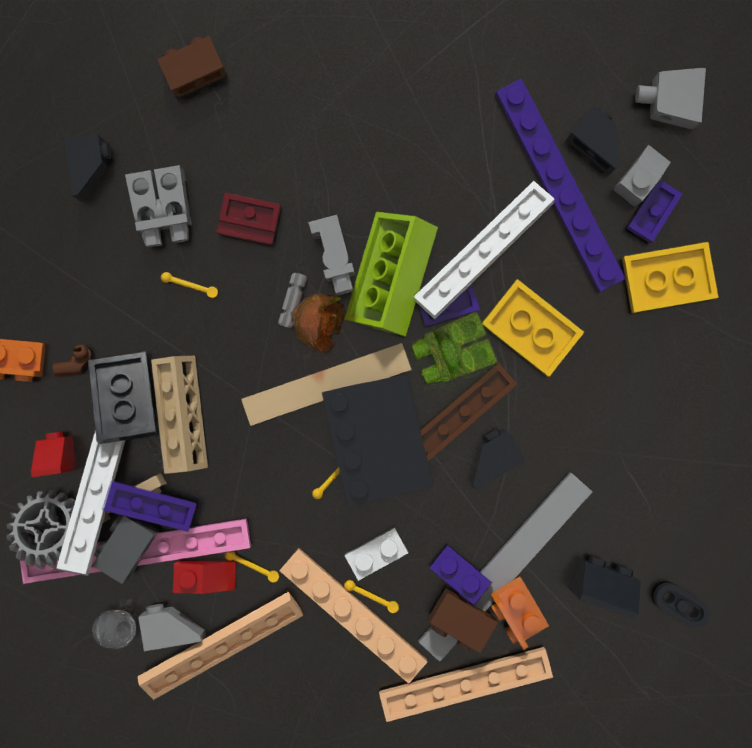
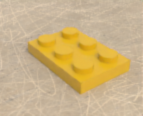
(670, 277)
(532, 328)

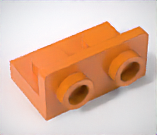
(21, 359)
(520, 611)

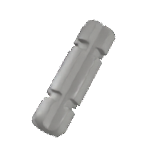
(292, 299)

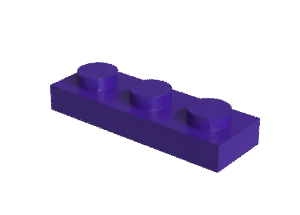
(149, 506)

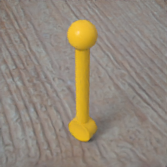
(212, 292)
(318, 492)
(272, 575)
(392, 605)

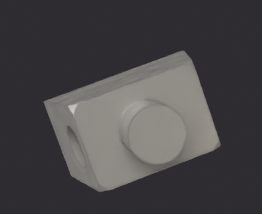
(675, 97)

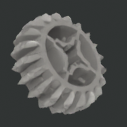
(46, 507)

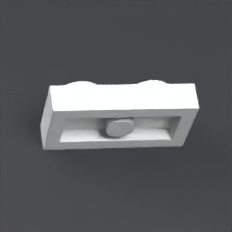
(376, 553)

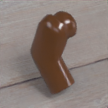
(76, 363)

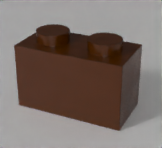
(191, 66)
(462, 621)

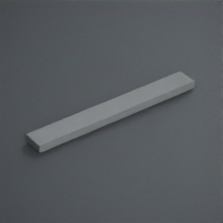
(520, 550)

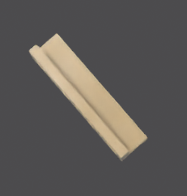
(176, 414)

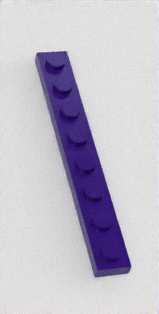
(560, 185)

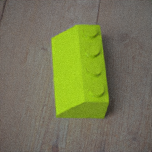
(391, 272)

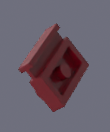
(248, 219)

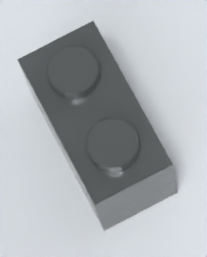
(124, 548)

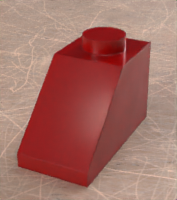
(53, 455)
(204, 576)

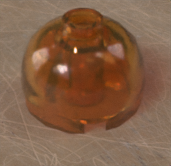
(317, 320)

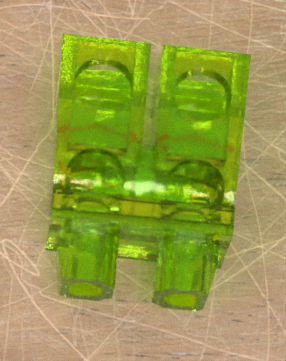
(447, 353)

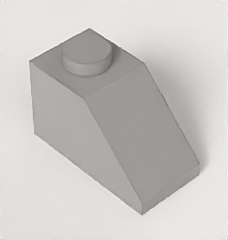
(642, 176)
(167, 628)

